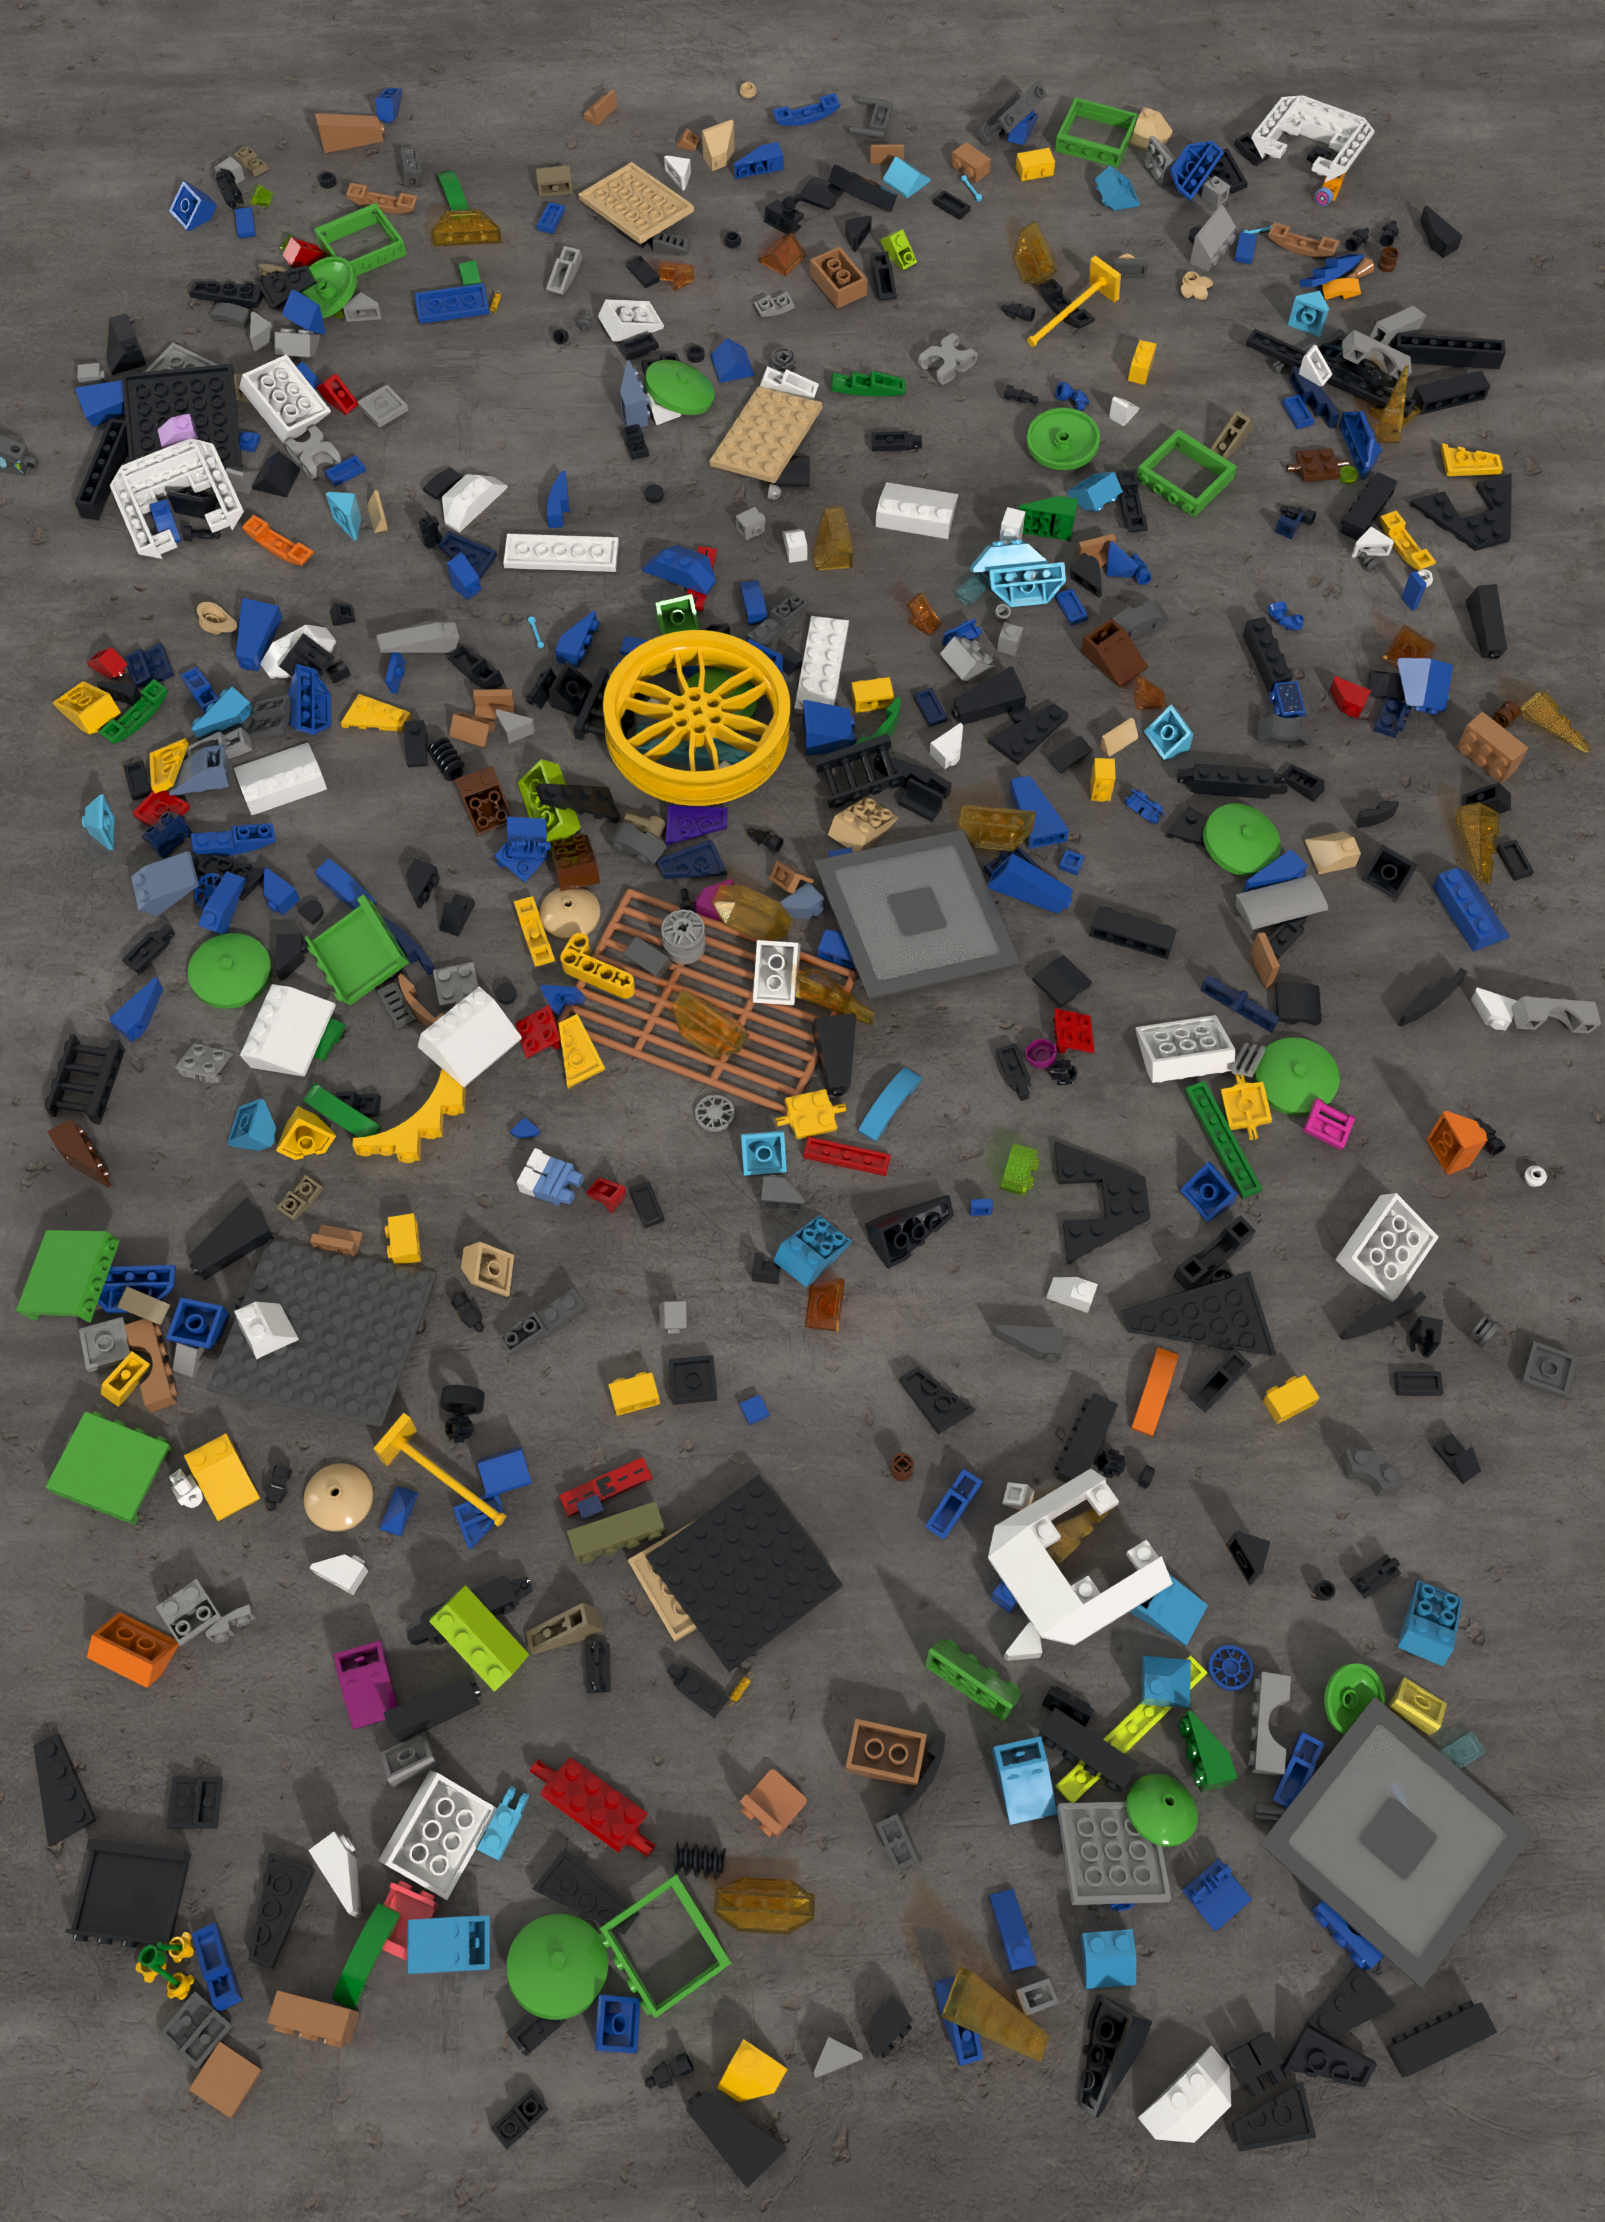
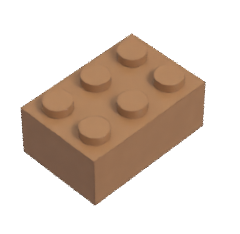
(838, 277)
(1492, 747)
(886, 1753)
(312, 2019)

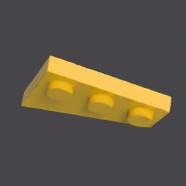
(1465, 463)
(372, 713)
(166, 764)
(579, 1053)

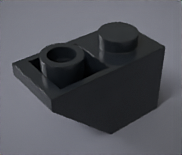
(421, 880)
(889, 2023)

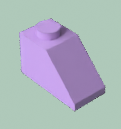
(177, 430)

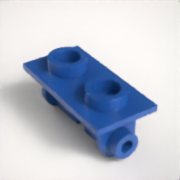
(966, 629)
(1151, 809)

